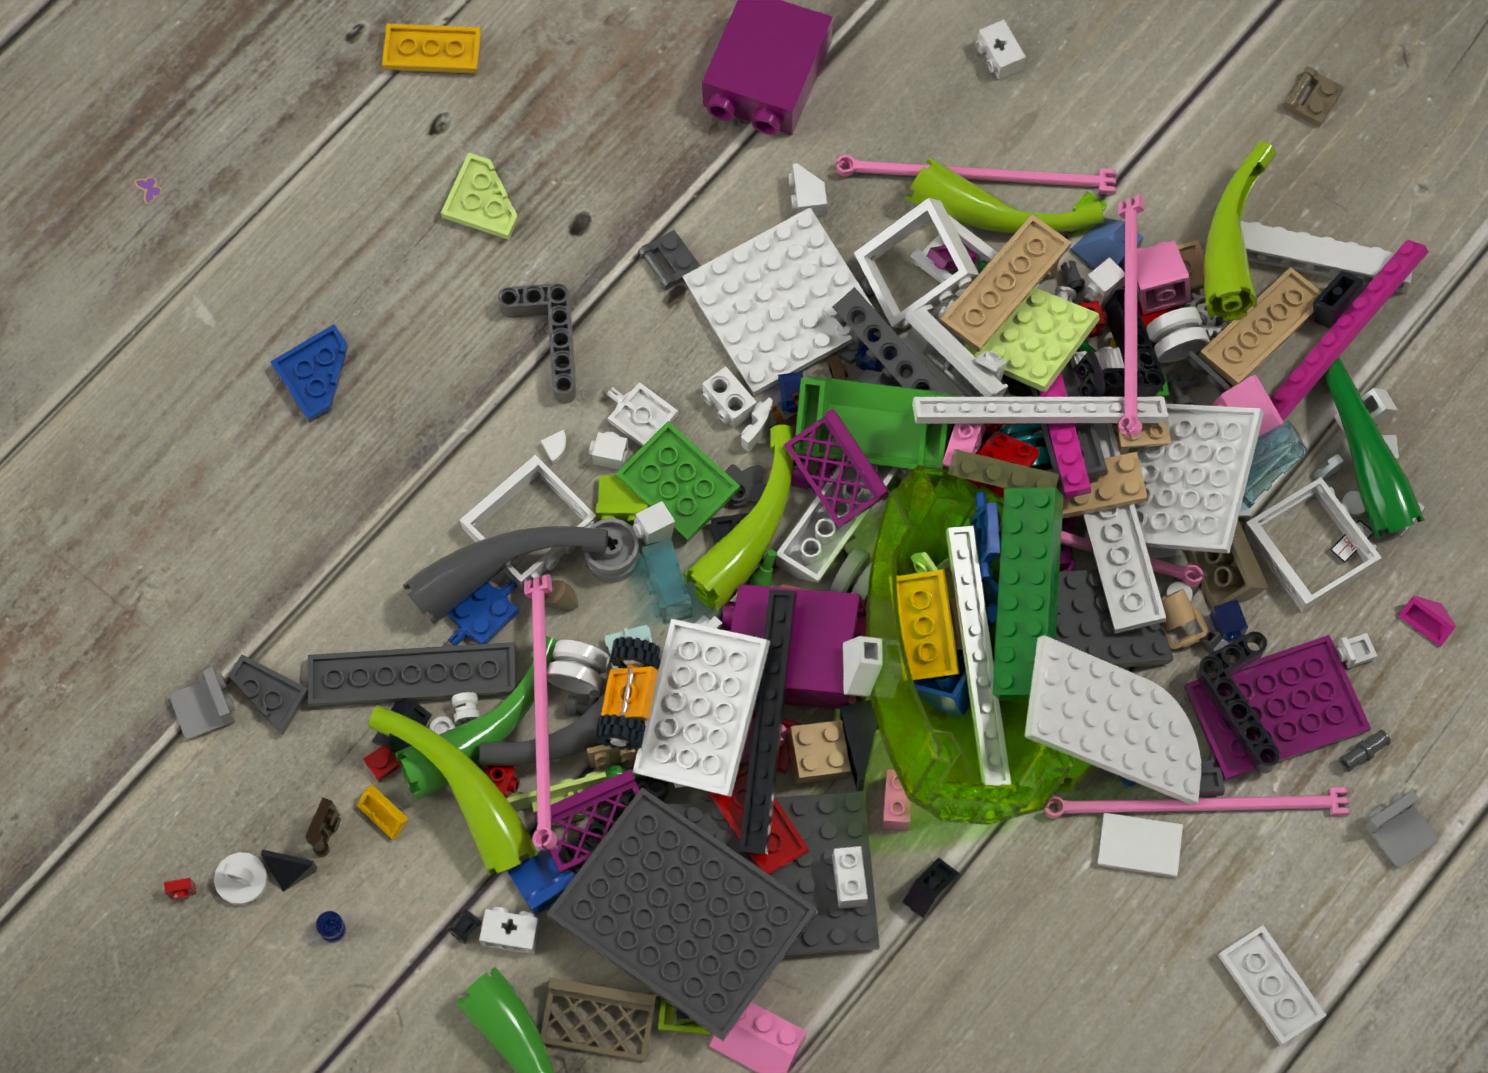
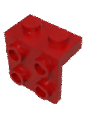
(1007, 449)

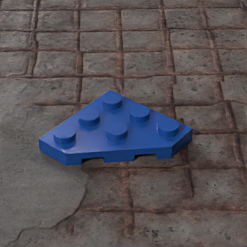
(313, 371)

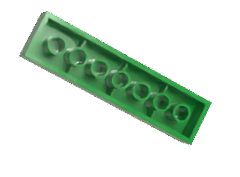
(1026, 586)

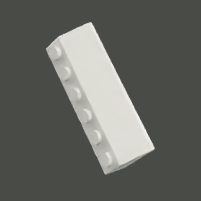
(816, 537)

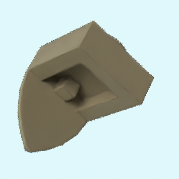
(561, 596)

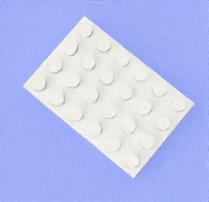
(701, 707)

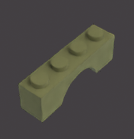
(999, 472)

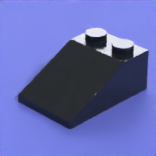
(860, 736)

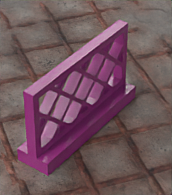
(851, 451)
(580, 803)

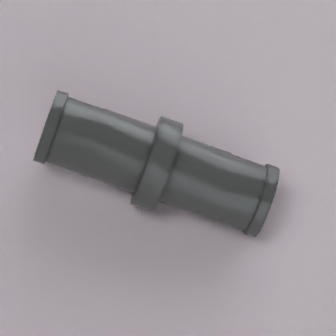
(1365, 750)

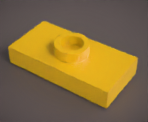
(382, 812)

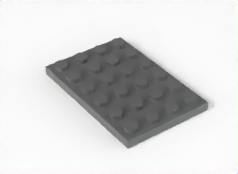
(1087, 625)

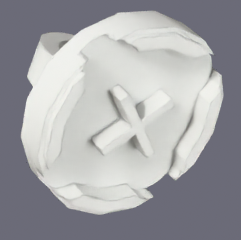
(241, 878)

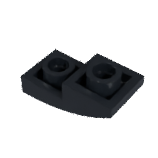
(1091, 376)

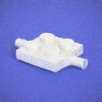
(640, 413)

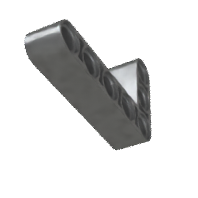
(557, 331)

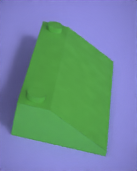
(878, 420)

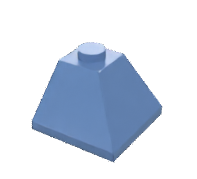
(1104, 242)

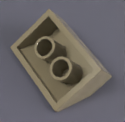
(1230, 574)

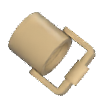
(1178, 612)

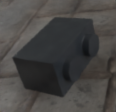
(1336, 298)

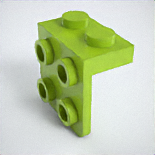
(617, 500)

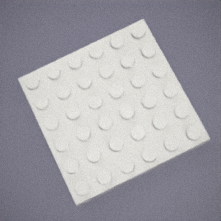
(776, 300)
(1198, 478)

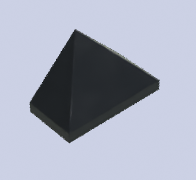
(288, 869)

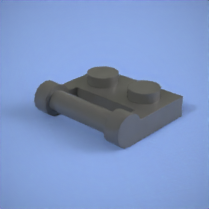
(675, 255)

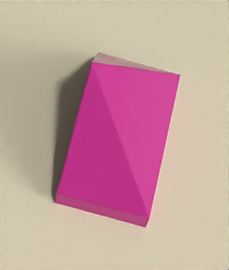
(1428, 618)

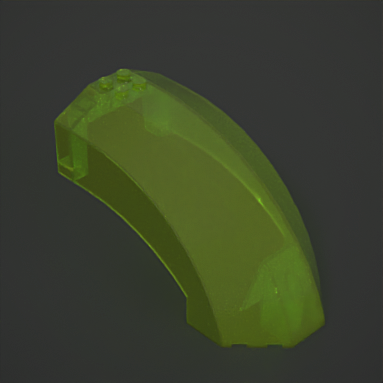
(930, 748)

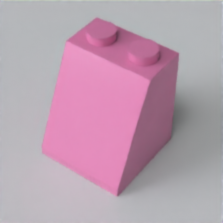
(1161, 277)

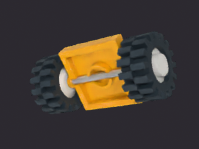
(628, 693)

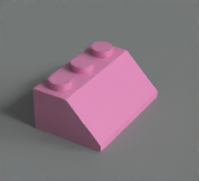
(1252, 395)
(762, 1041)

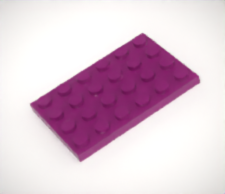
(1298, 698)

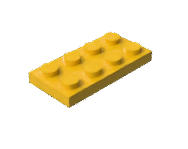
(431, 48)
(927, 624)

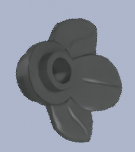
(750, 483)

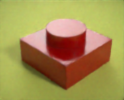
(381, 763)
(180, 889)

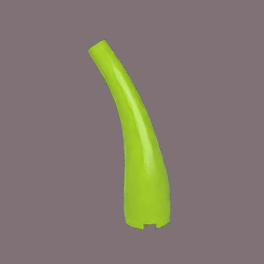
(984, 211)
(1226, 270)
(738, 553)
(489, 815)

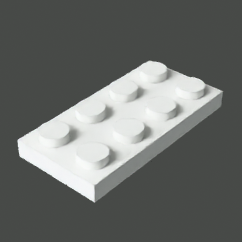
(1272, 985)

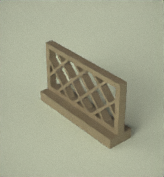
(604, 995)

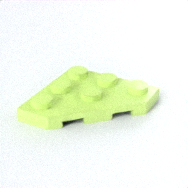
(480, 199)

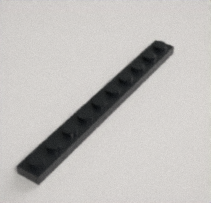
(768, 724)

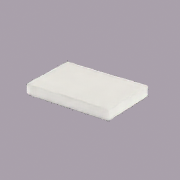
(1140, 845)

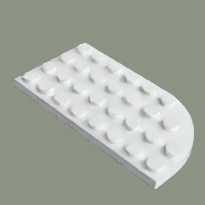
(1112, 720)

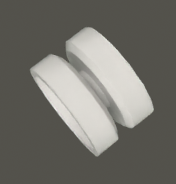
(1177, 334)
(577, 667)

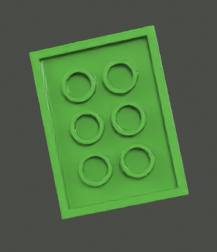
(681, 476)

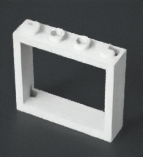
(898, 231)
(510, 488)
(1280, 567)

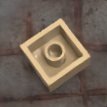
(818, 752)

